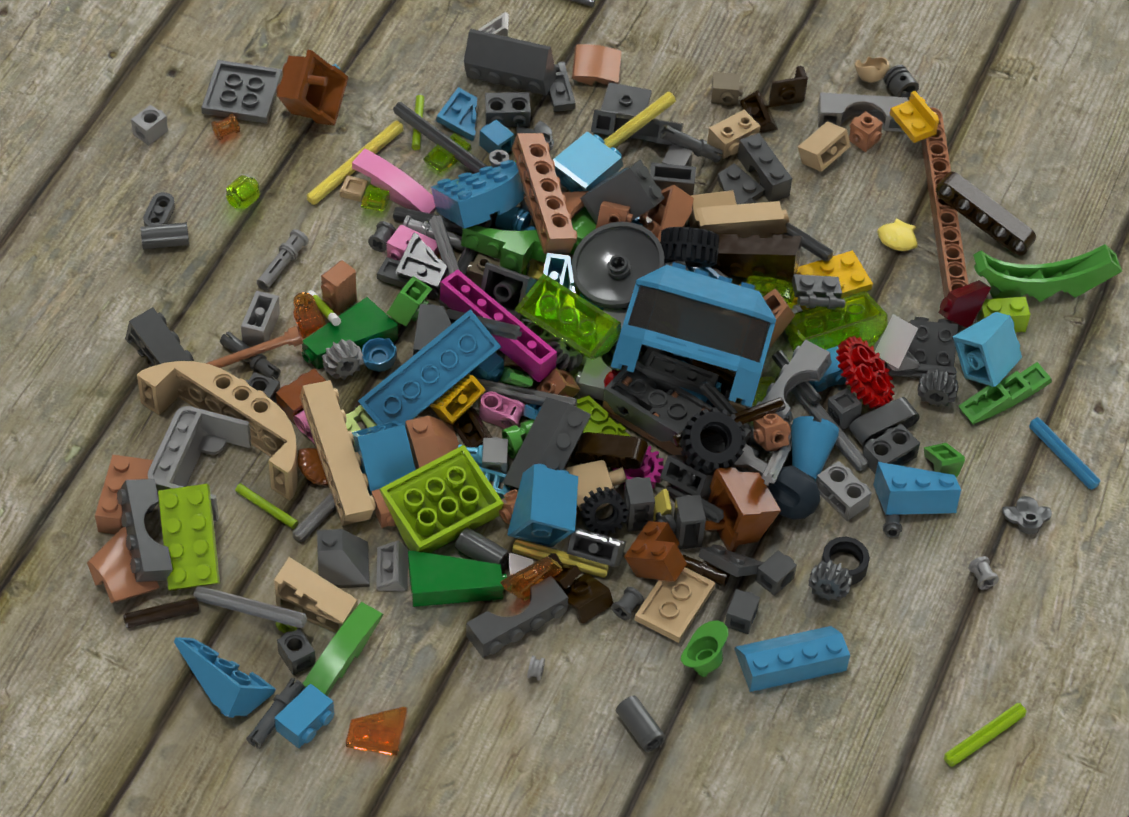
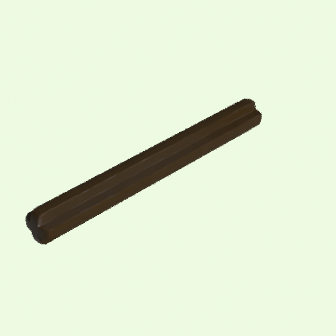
(744, 417)

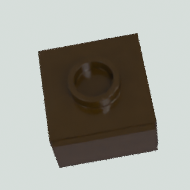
(789, 90)
(588, 597)

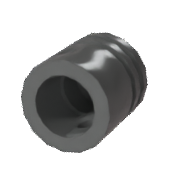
(899, 80)

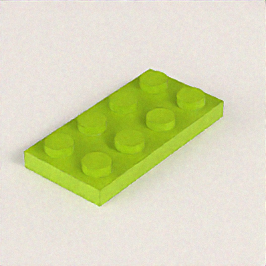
(189, 536)

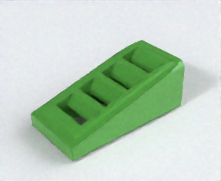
(515, 377)

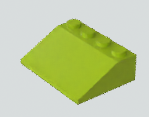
(441, 501)

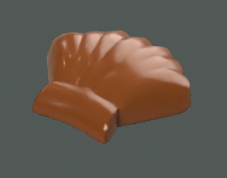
(311, 466)

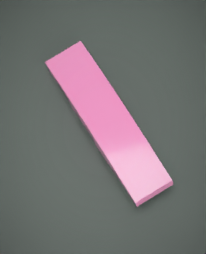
(401, 187)

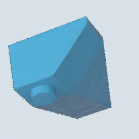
(222, 681)

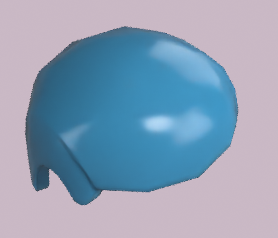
(379, 354)

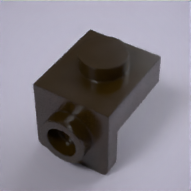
(567, 576)

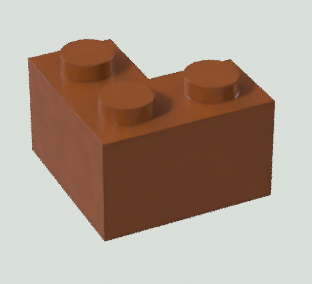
(656, 553)

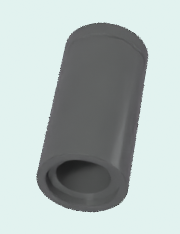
(164, 235)
(481, 548)
(640, 723)

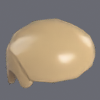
(873, 69)

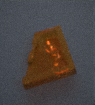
(520, 582)
(378, 731)

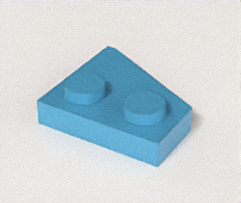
(460, 114)

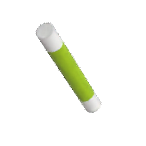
(325, 309)

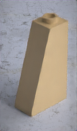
(745, 219)

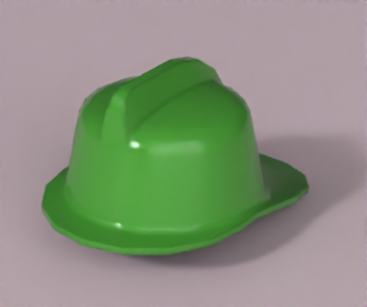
(705, 648)

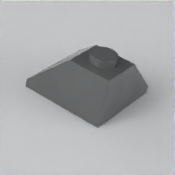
(342, 558)

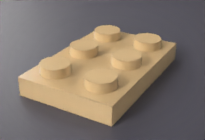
(675, 604)

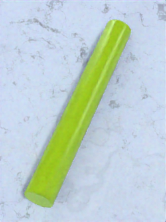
(419, 108)
(266, 506)

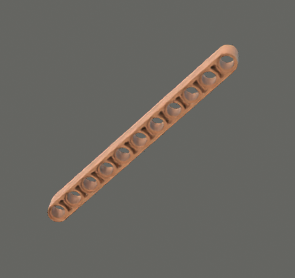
(944, 216)

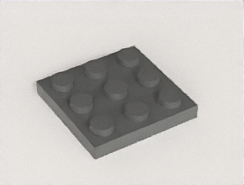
(242, 91)

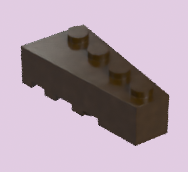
(758, 256)

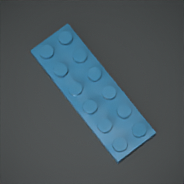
(431, 371)

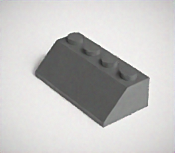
(509, 62)
(549, 439)

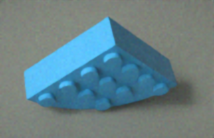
(477, 195)

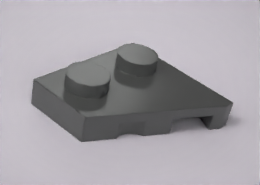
(741, 183)

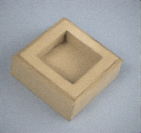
(354, 188)

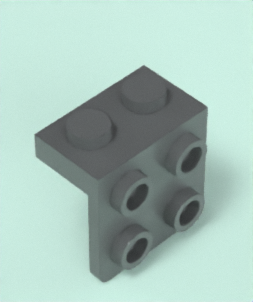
(934, 342)

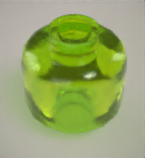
(242, 192)

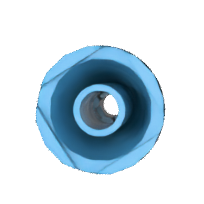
(812, 443)

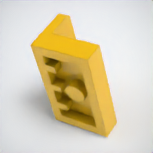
(915, 118)

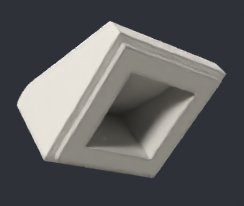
(518, 563)

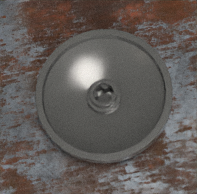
(612, 261)

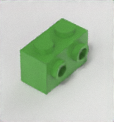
(408, 301)

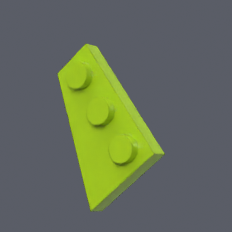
(599, 420)

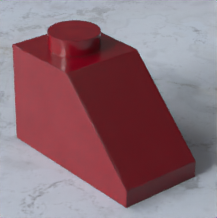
(964, 303)

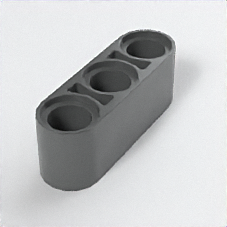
(879, 420)

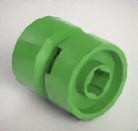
(516, 436)

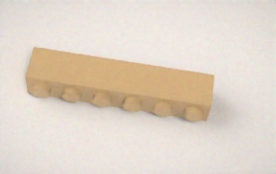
(337, 453)

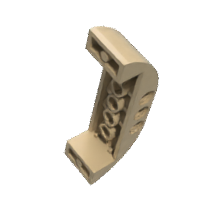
(223, 393)

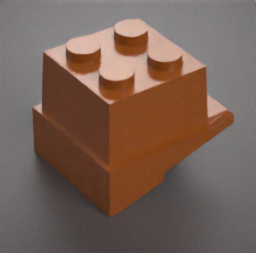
(312, 88)
(746, 507)

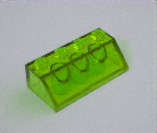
(570, 318)
(828, 328)

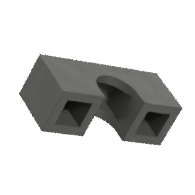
(758, 156)

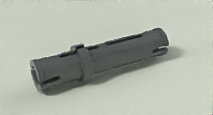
(699, 147)
(258, 362)
(267, 722)

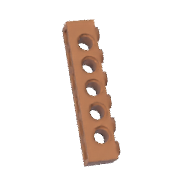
(544, 193)

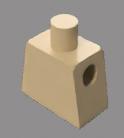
(593, 476)

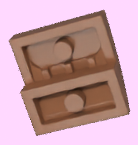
(596, 64)

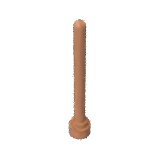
(291, 337)

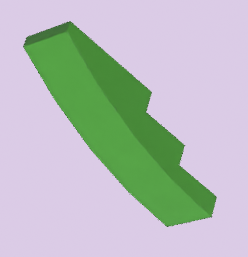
(1006, 394)
(343, 648)

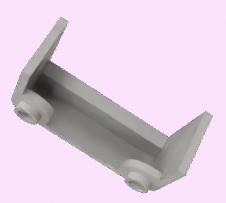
(188, 436)

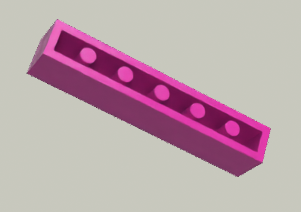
(527, 351)

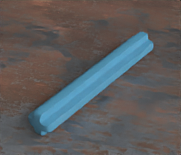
(1069, 458)

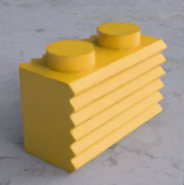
(458, 399)

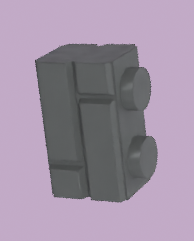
(596, 547)

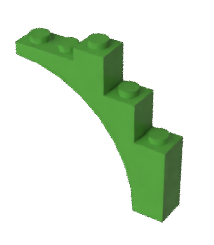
(519, 247)
(1044, 280)

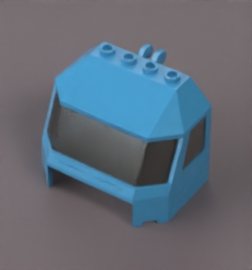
(700, 321)

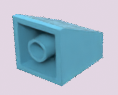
(586, 163)
(988, 349)

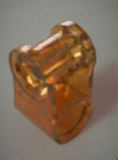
(307, 314)

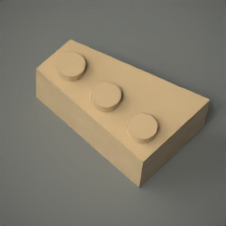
(310, 594)

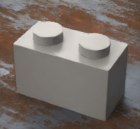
(260, 318)

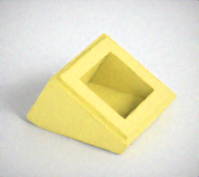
(662, 503)

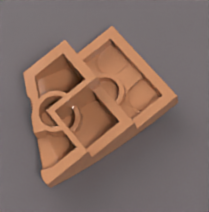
(113, 569)

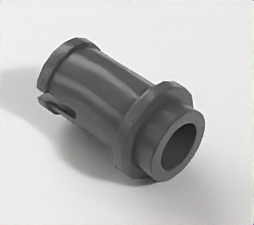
(892, 525)

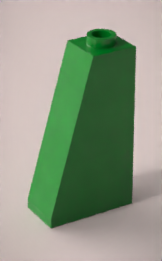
(357, 324)
(452, 579)

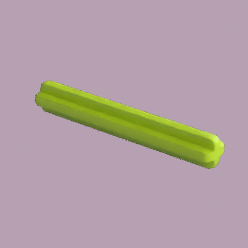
(985, 734)

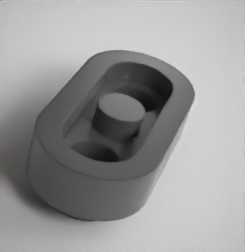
(159, 209)

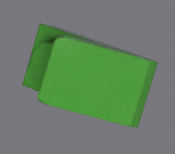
(945, 458)

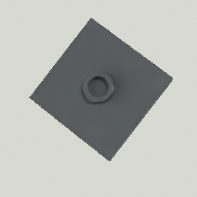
(626, 99)

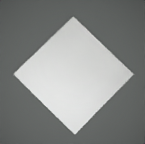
(896, 341)

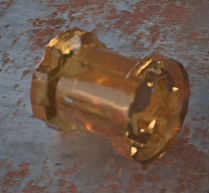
(218, 126)

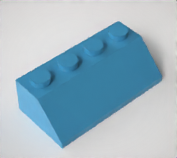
(793, 658)

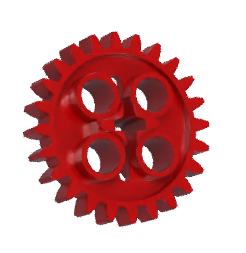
(865, 372)

